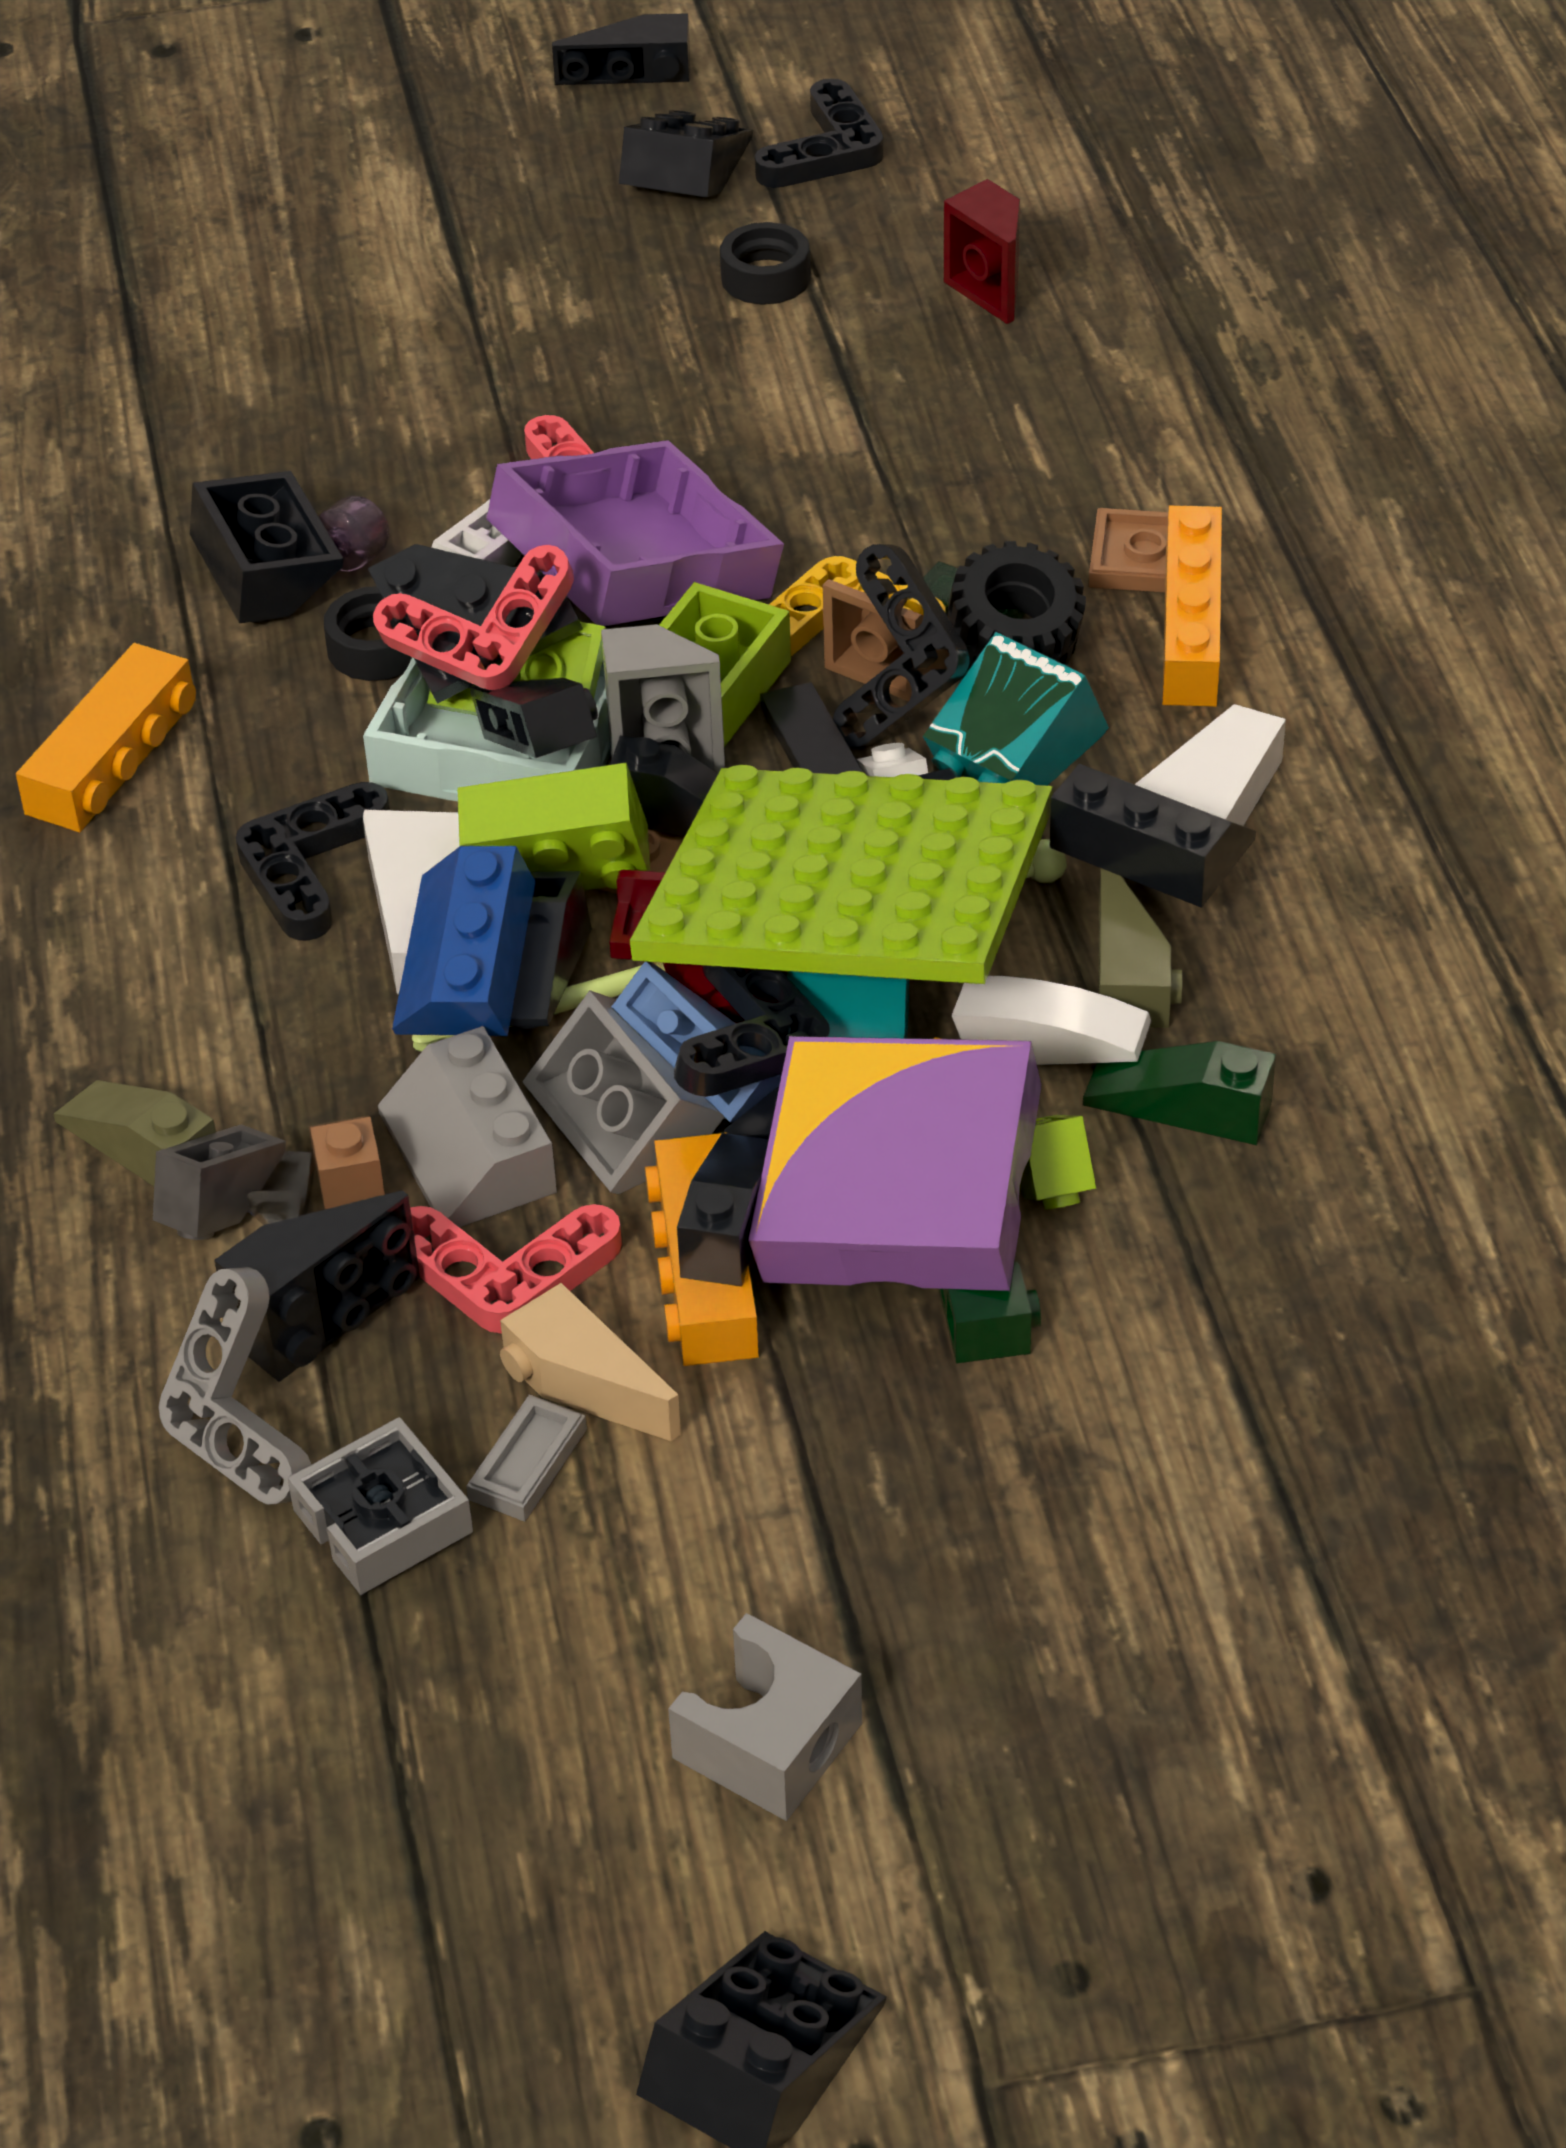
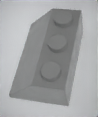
(663, 691)
(614, 1094)
(468, 1130)

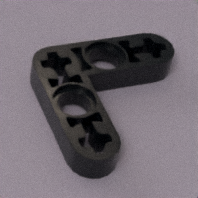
(848, 142)
(917, 644)
(291, 847)
(713, 1060)

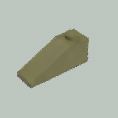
(1134, 953)
(132, 1123)

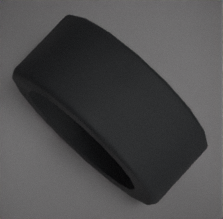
(765, 283)
(358, 657)

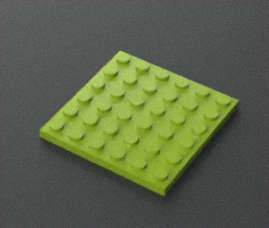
(847, 875)

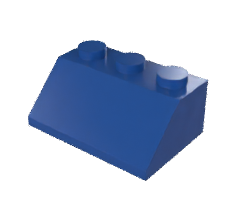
(466, 943)

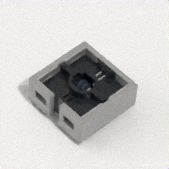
(380, 1505)

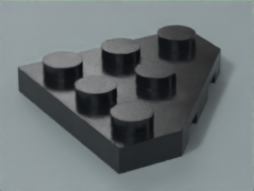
(466, 589)

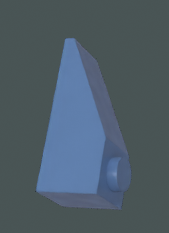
(669, 1015)

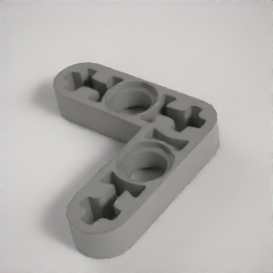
(213, 1390)

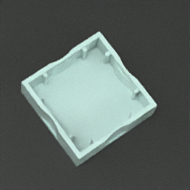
(439, 750)

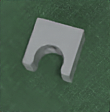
(785, 1739)

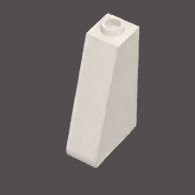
(1223, 764)
(399, 853)

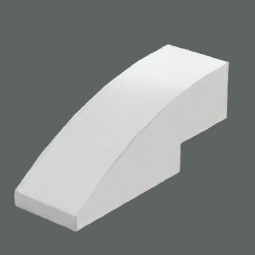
(1057, 1018)

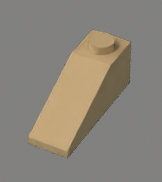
(585, 1365)

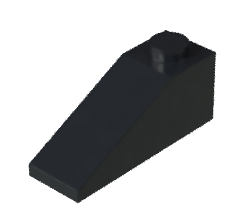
(536, 715)
(666, 781)
(720, 1211)

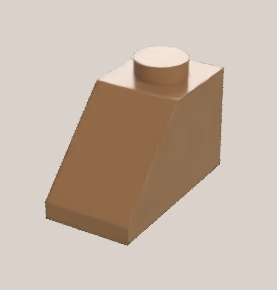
(347, 1161)

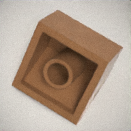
(859, 640)

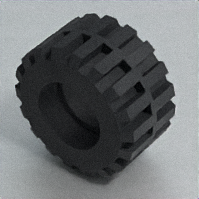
(1021, 581)

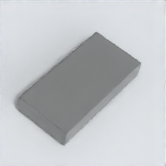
(526, 1457)

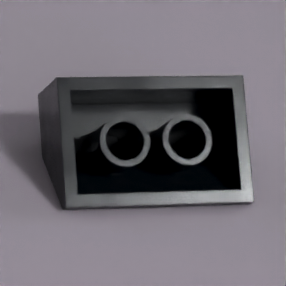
(262, 543)
(1144, 835)

